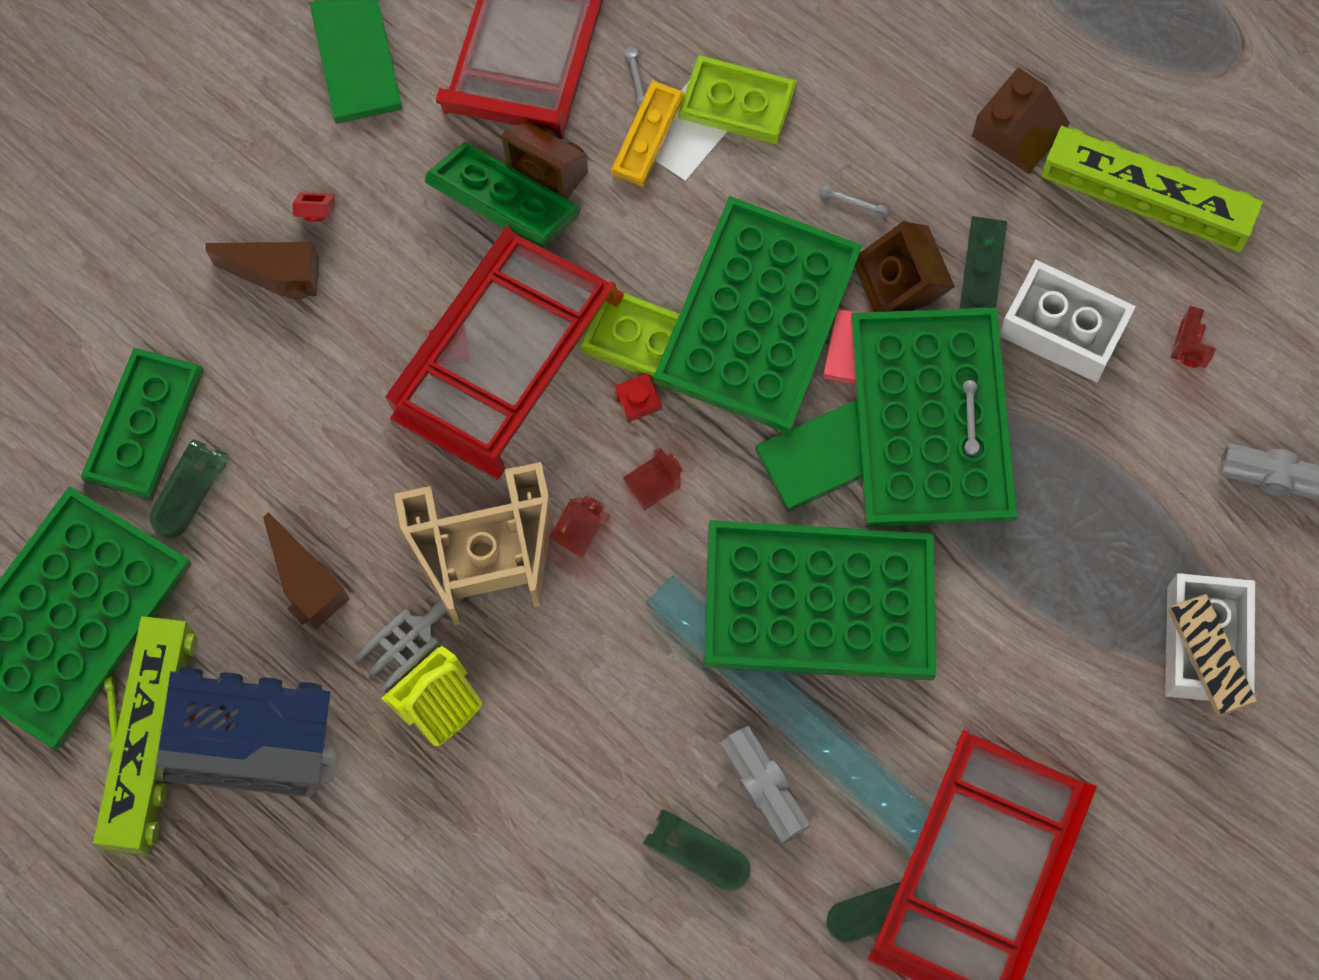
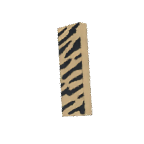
(1212, 655)

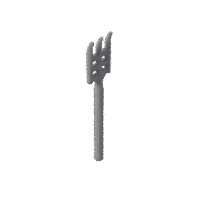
(420, 626)

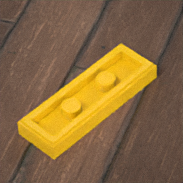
(647, 133)

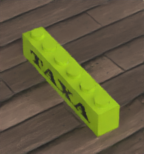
(1152, 188)
(130, 791)

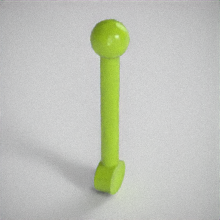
(110, 687)

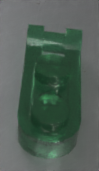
(186, 489)
(699, 852)
(860, 915)

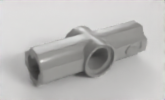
(1275, 471)
(764, 785)

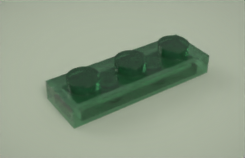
(983, 263)

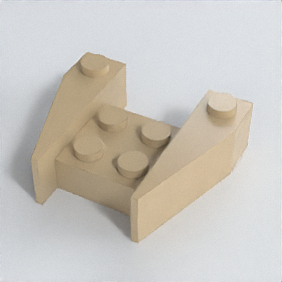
(483, 547)

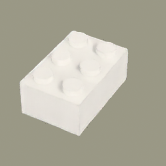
(1066, 321)
(1235, 608)

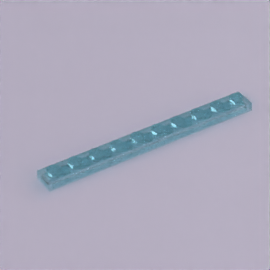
(802, 722)

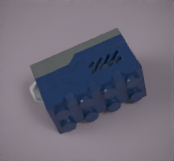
(245, 734)

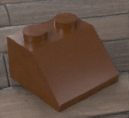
(1020, 121)
(544, 157)
(903, 269)

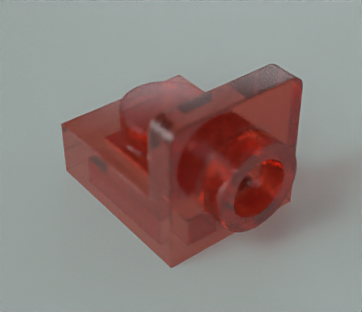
(1188, 341)
(654, 479)
(579, 524)

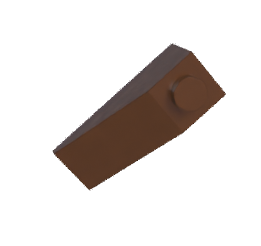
(280, 267)
(305, 582)

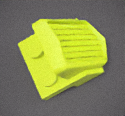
(435, 697)

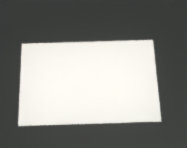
(687, 145)

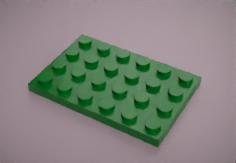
(758, 314)
(916, 417)
(820, 600)
(75, 612)

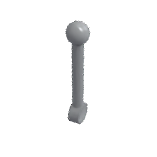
(631, 56)
(880, 210)
(971, 446)

